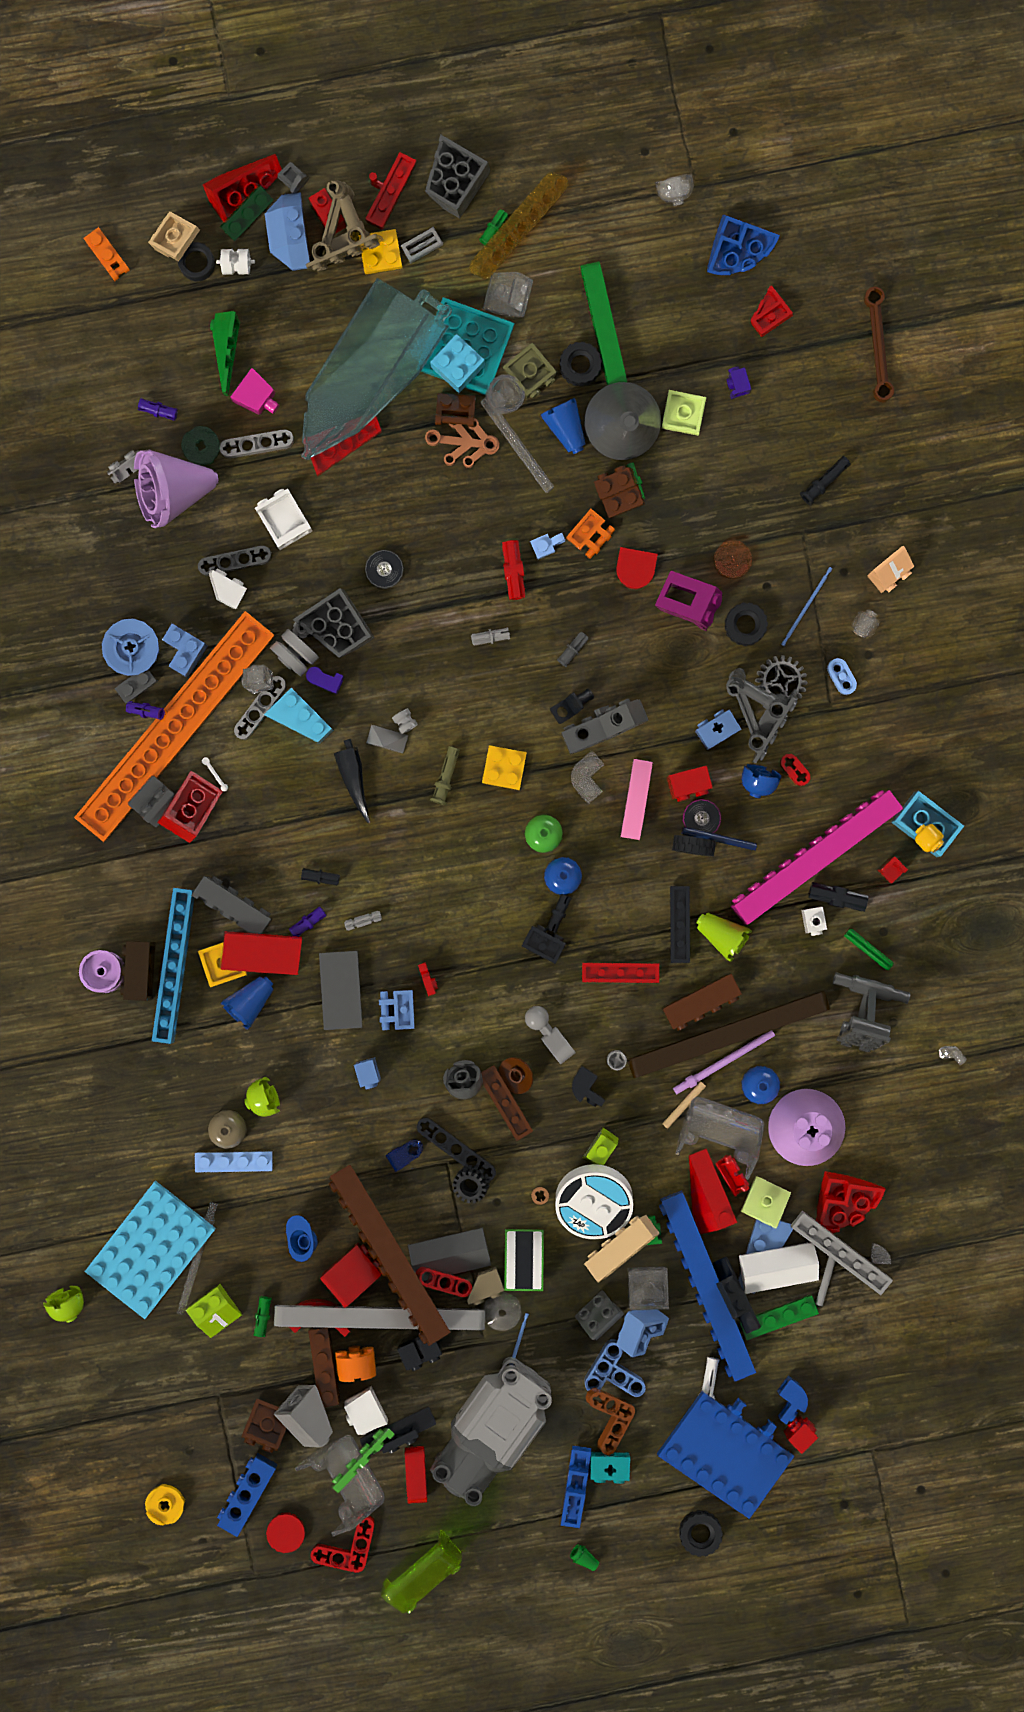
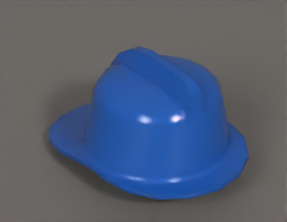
(300, 1238)

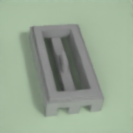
(439, 243)

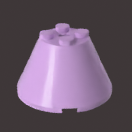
(793, 1118)

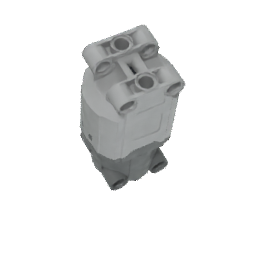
(492, 1430)

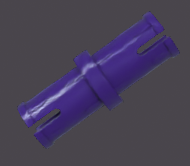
(157, 409)
(135, 708)
(307, 922)

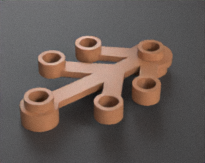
(465, 443)

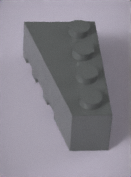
(232, 906)

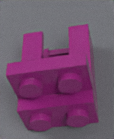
(704, 605)

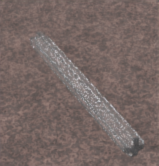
(519, 447)

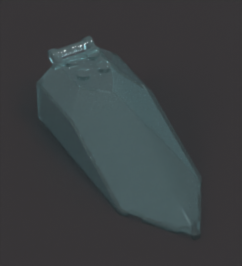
(371, 364)

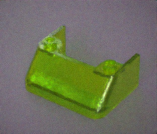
(423, 1575)

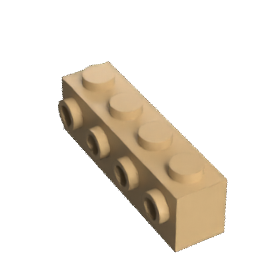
(621, 1248)

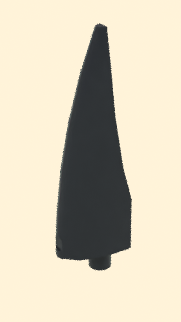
(351, 772)

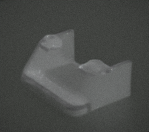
(725, 1127)
(361, 1494)

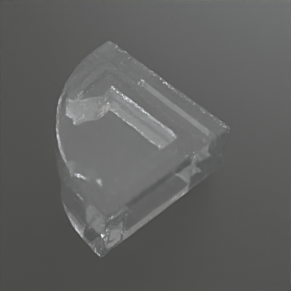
(879, 1255)

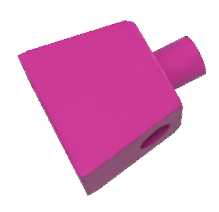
(255, 394)

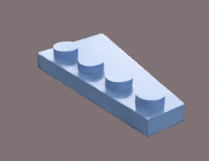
(767, 1238)

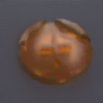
(732, 559)

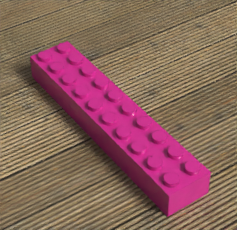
(816, 857)

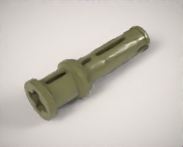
(443, 783)

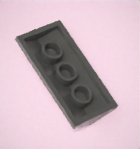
(451, 1253)

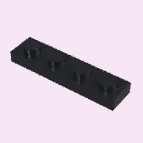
(679, 924)

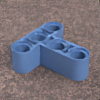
(613, 1368)

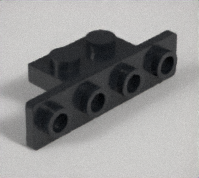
(734, 1296)
(405, 1430)

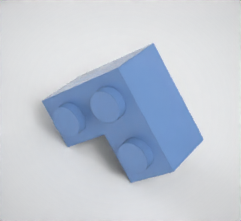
(189, 650)
(639, 1329)

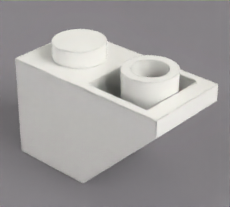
(226, 590)

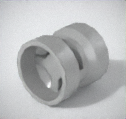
(405, 721)
(616, 1060)

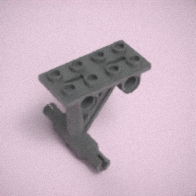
(771, 718)
(863, 1030)

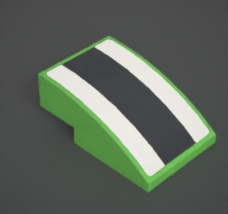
(524, 1259)

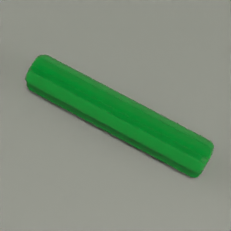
(869, 949)

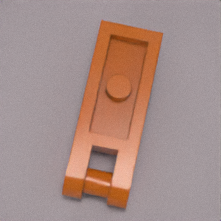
(106, 253)

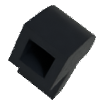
(581, 1087)

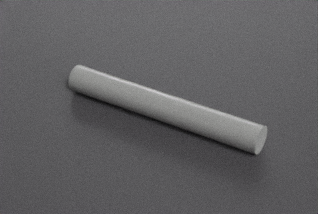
(825, 1281)

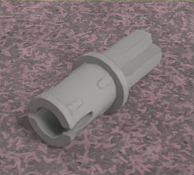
(490, 636)

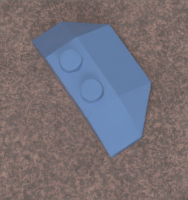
(287, 231)

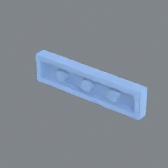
(234, 1161)

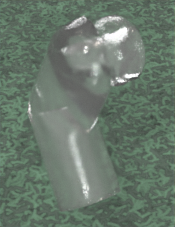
(952, 1052)

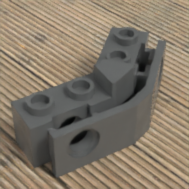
(606, 725)

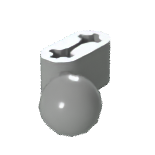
(537, 1019)

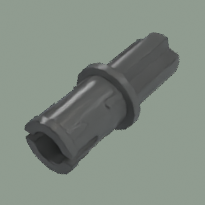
(573, 649)

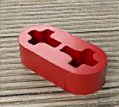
(798, 766)

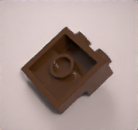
(619, 491)
(264, 1427)

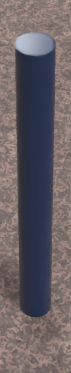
(719, 838)

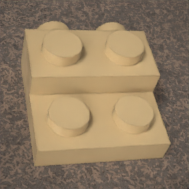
(173, 236)

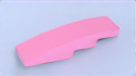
(636, 799)

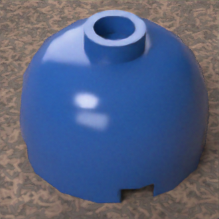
(759, 780)
(562, 876)
(760, 1085)

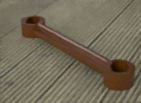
(878, 344)

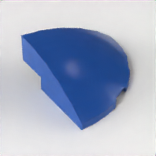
(739, 246)

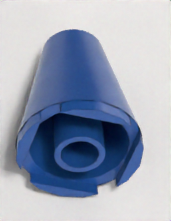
(566, 425)
(248, 1001)

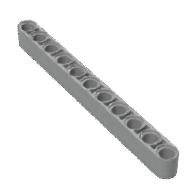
(371, 1317)

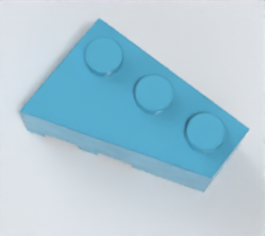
(299, 716)

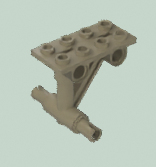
(347, 243)

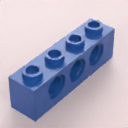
(234, 1523)

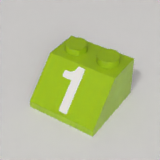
(213, 1311)

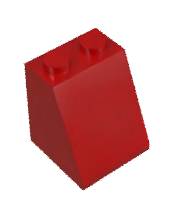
(351, 1274)

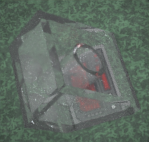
(508, 294)

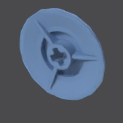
(118, 639)

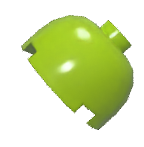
(262, 1098)
(65, 1305)

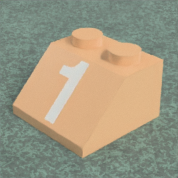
(891, 570)

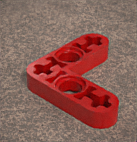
(348, 1555)

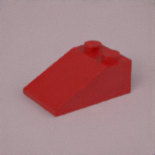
(190, 807)

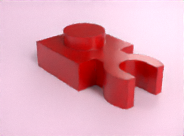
(430, 984)

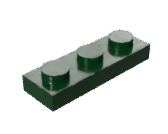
(246, 213)

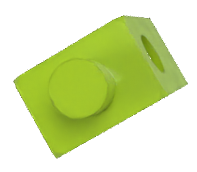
(601, 1147)

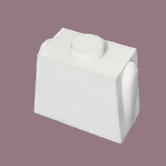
(365, 1411)

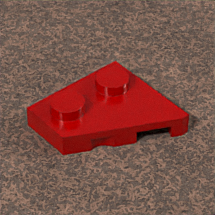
(770, 313)

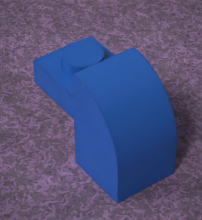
(796, 1398)

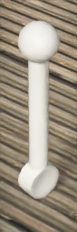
(206, 761)

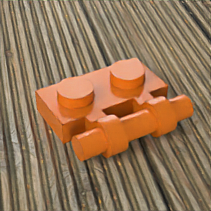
(586, 529)

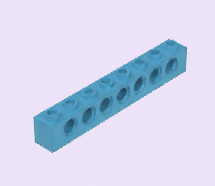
(173, 966)

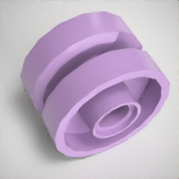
(90, 971)

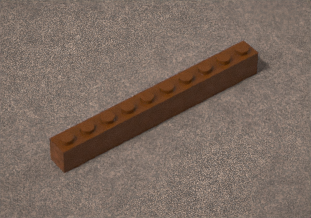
(389, 1255)

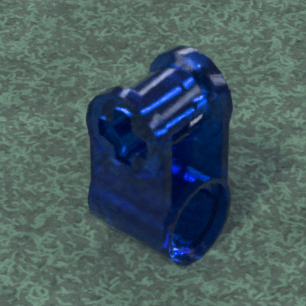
(402, 1156)

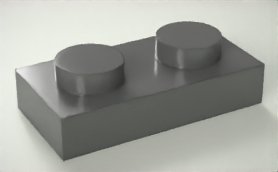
(135, 686)

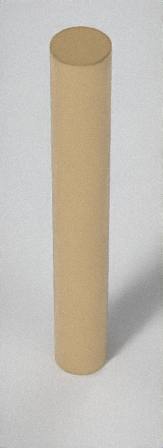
(683, 1105)

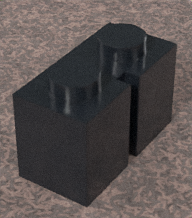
(415, 1353)

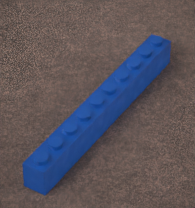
(705, 1279)

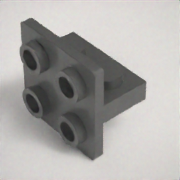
(151, 800)
(599, 1315)

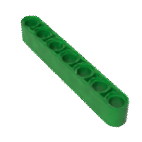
(603, 323)

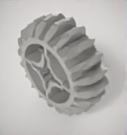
(779, 673)

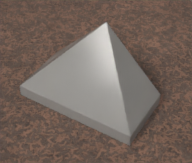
(387, 739)

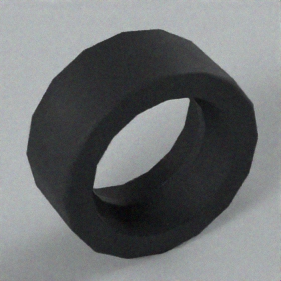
(204, 274)

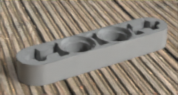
(256, 440)
(256, 705)

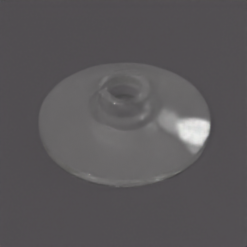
(509, 1304)

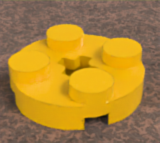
(153, 1505)

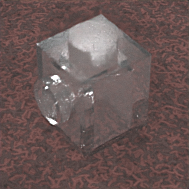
(257, 679)

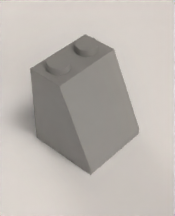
(305, 1416)

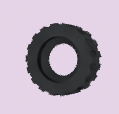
(580, 349)
(760, 624)
(693, 845)
(707, 1547)

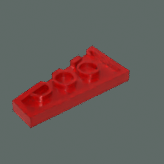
(341, 450)

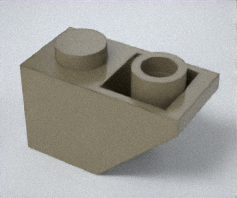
(487, 1284)

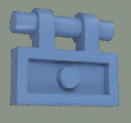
(403, 1010)

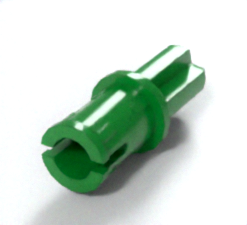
(494, 226)

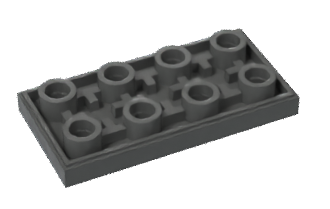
(340, 990)

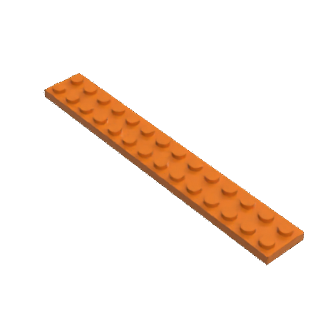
(181, 721)

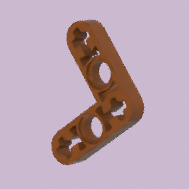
(617, 1417)

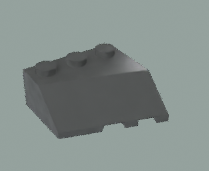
(455, 176)
(336, 624)

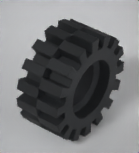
(464, 1191)

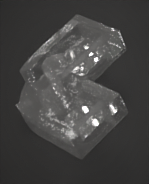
(581, 777)

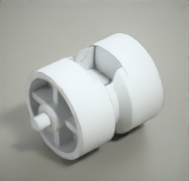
(235, 261)

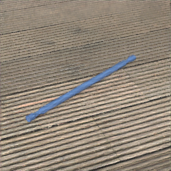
(806, 606)
(519, 1337)

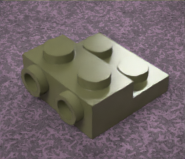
(531, 371)

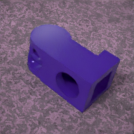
(324, 681)

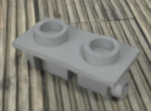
(119, 470)

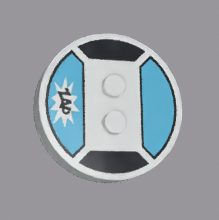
(594, 1201)

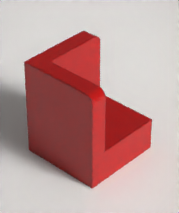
(892, 869)

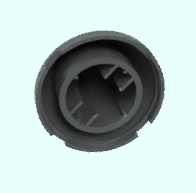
(622, 421)

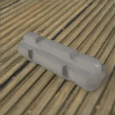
(363, 920)

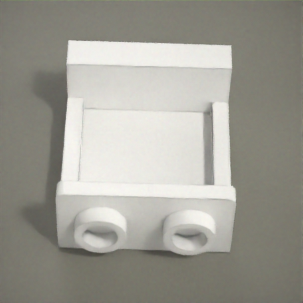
(283, 518)

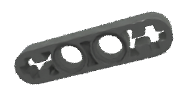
(234, 558)

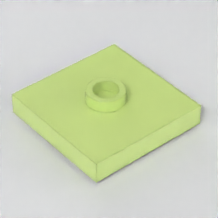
(683, 412)
(766, 1202)

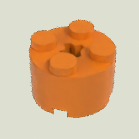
(355, 1364)

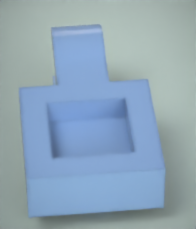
(544, 545)

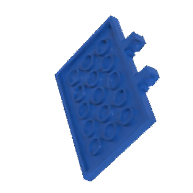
(726, 1453)

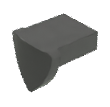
(293, 177)

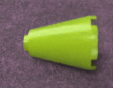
(723, 934)

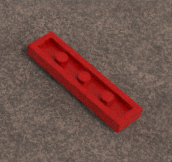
(620, 972)

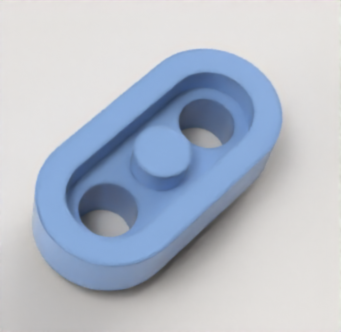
(842, 676)

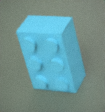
(921, 811)

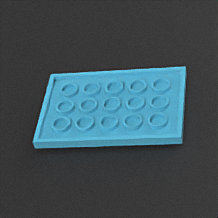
(150, 1249)

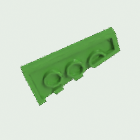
(342, 1480)

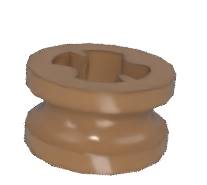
(534, 1197)

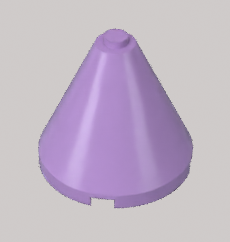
(169, 485)

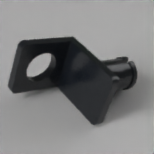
(572, 704)

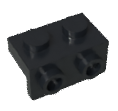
(544, 944)

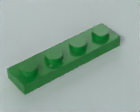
(783, 1316)

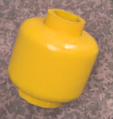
(929, 838)

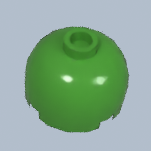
(543, 833)

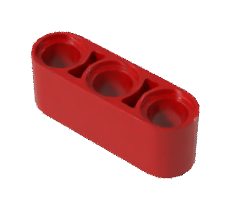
(452, 1282)
(416, 1474)

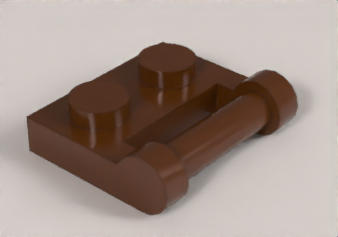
(455, 405)

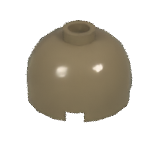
(227, 1129)

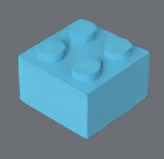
(457, 363)

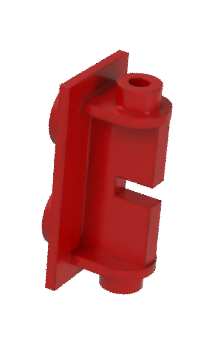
(728, 1169)

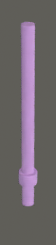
(691, 1081)

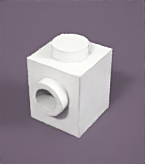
(814, 920)

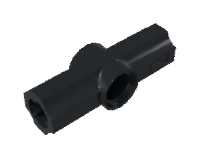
(838, 896)

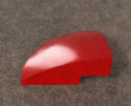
(845, 1200)

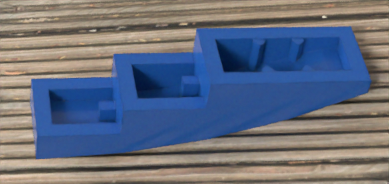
(576, 1486)

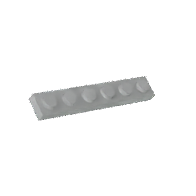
(841, 1253)

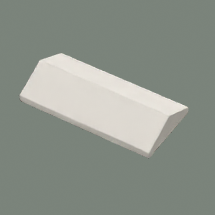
(779, 1267)

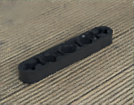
(451, 1140)

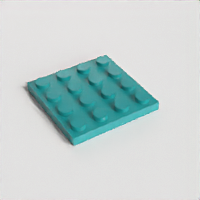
(483, 333)

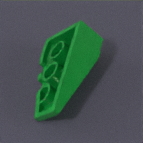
(225, 335)

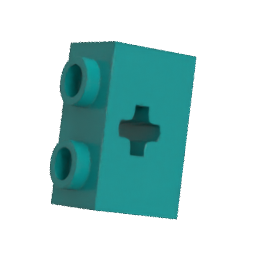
(600, 1462)

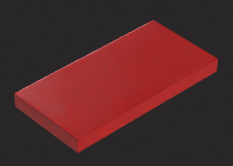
(261, 953)

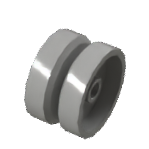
(294, 652)

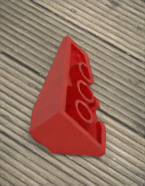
(232, 188)
(709, 1202)

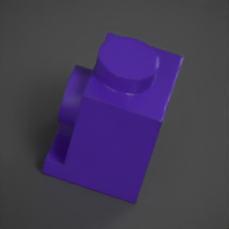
(738, 382)

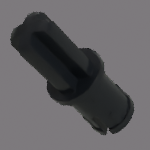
(320, 877)

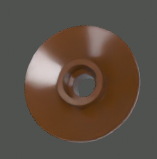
(509, 1072)

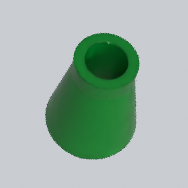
(583, 1557)

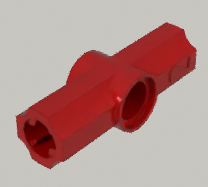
(513, 570)

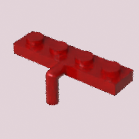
(389, 190)

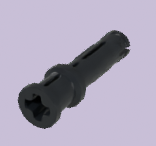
(819, 486)

